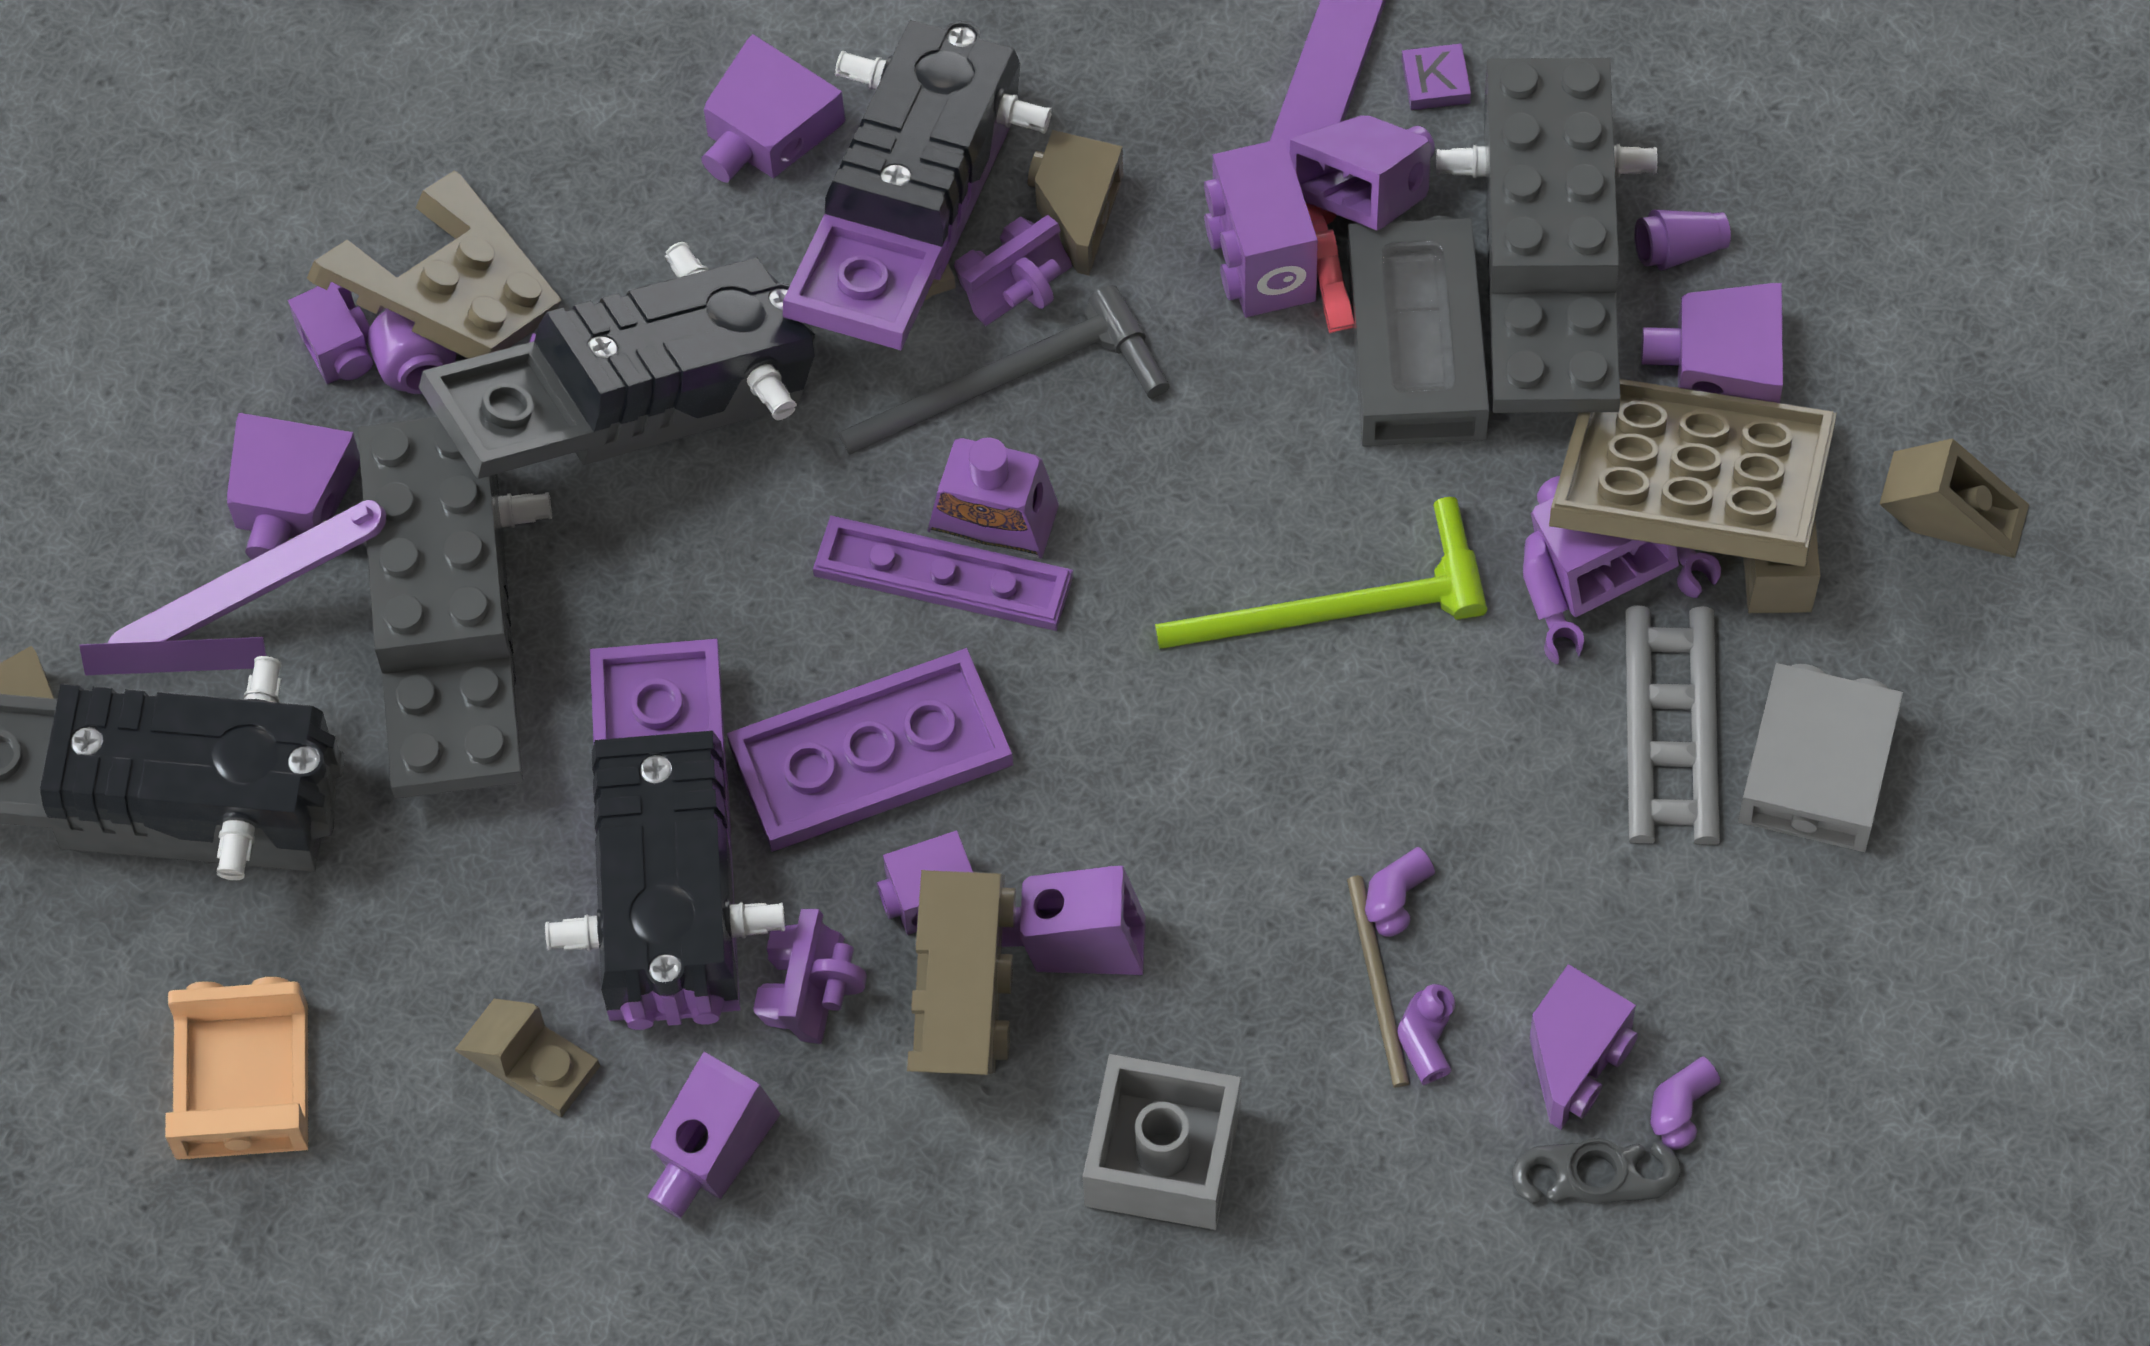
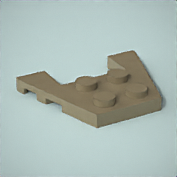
(466, 296)

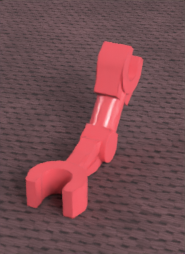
(1329, 273)

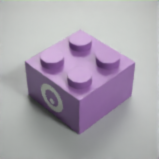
(1262, 228)

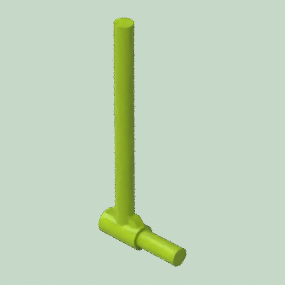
(1454, 585)

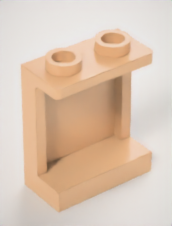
(239, 1069)

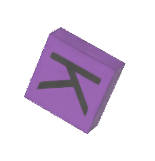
(1436, 76)

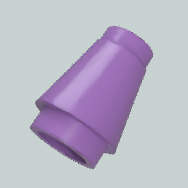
(1679, 236)

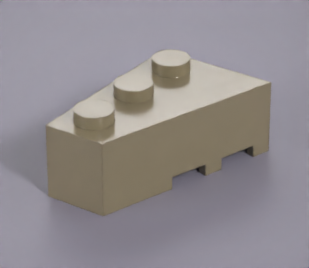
(961, 973)

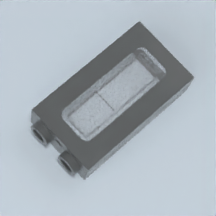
(1417, 332)

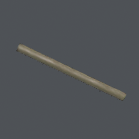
(1378, 983)

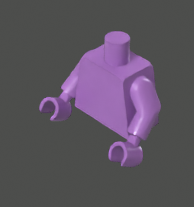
(1588, 569)

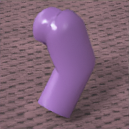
(1389, 888)
(1422, 1028)
(1674, 1102)

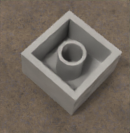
(1162, 1141)

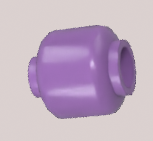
(402, 353)

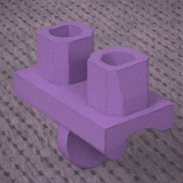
(1016, 271)
(815, 979)

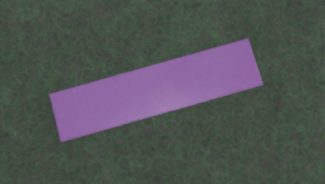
(171, 656)

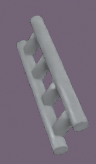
(1644, 753)

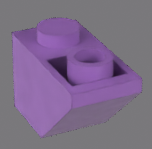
(1576, 1036)

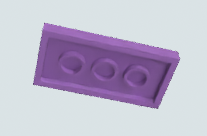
(869, 749)

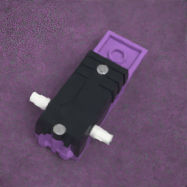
(908, 179)
(663, 839)

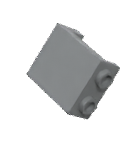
(1820, 756)

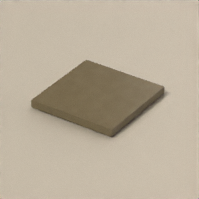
(1697, 472)

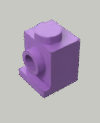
(333, 332)

